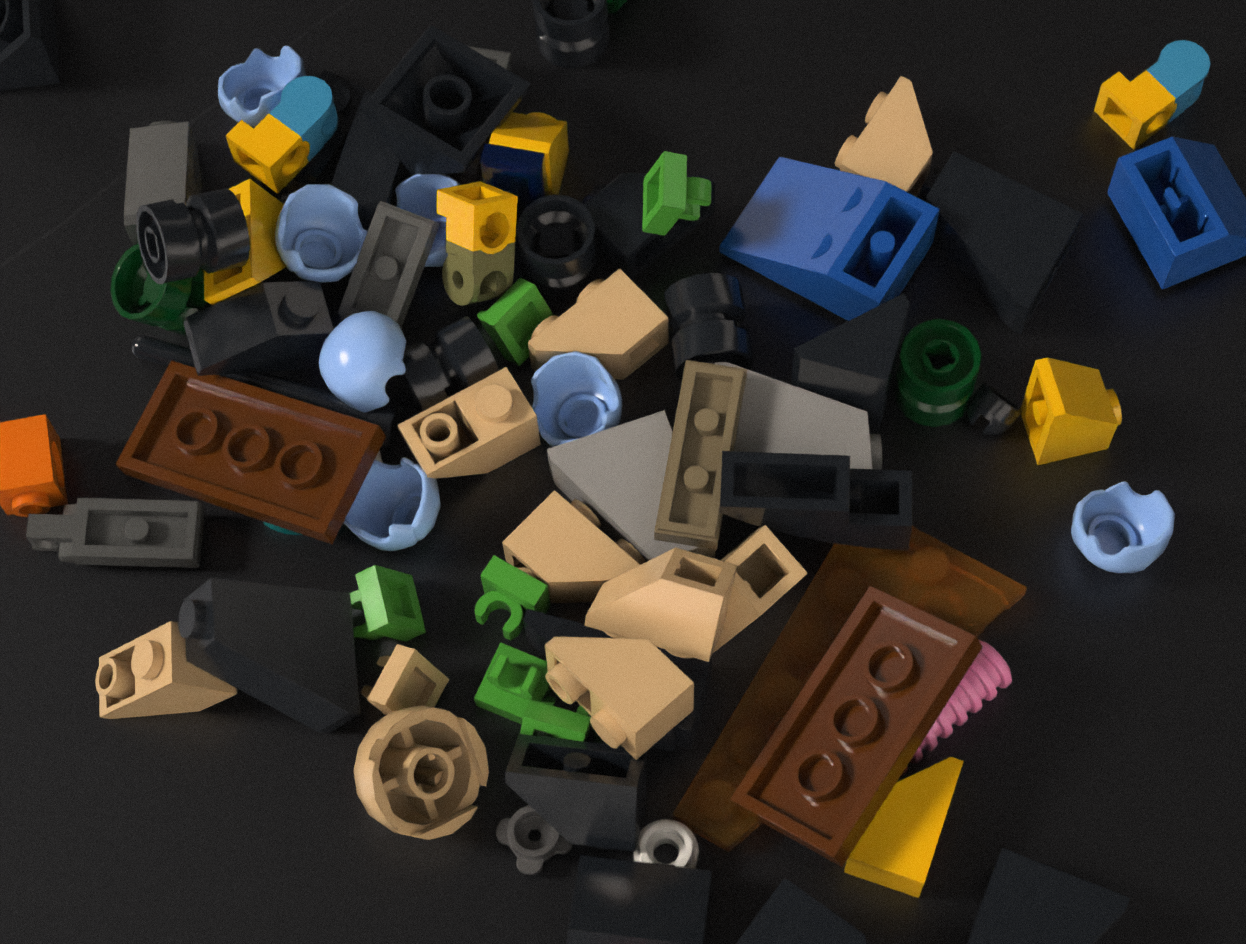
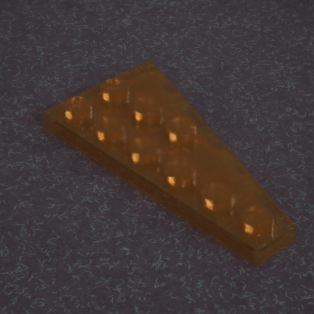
(924, 576)

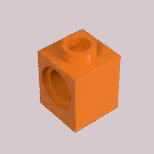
(30, 467)

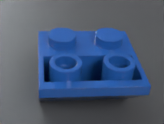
(1180, 208)

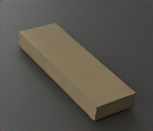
(702, 429)

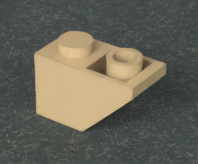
(893, 143)
(607, 322)
(473, 429)
(568, 550)
(761, 579)
(670, 600)
(155, 679)
(623, 686)

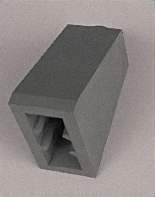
(160, 168)

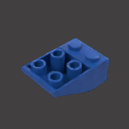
(832, 236)

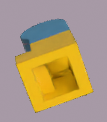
(1157, 95)
(288, 134)

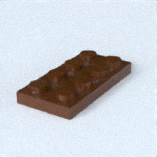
(252, 451)
(856, 724)

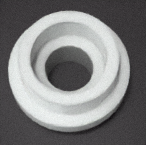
(667, 832)

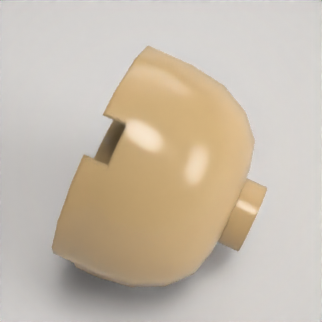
(421, 771)

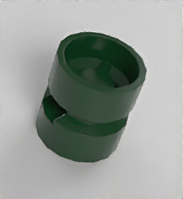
(144, 301)
(936, 372)

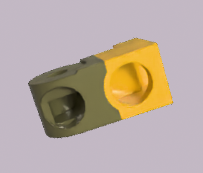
(478, 241)

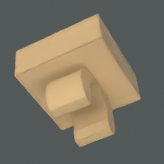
(405, 682)

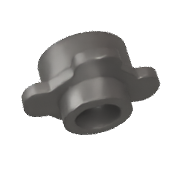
(530, 854)

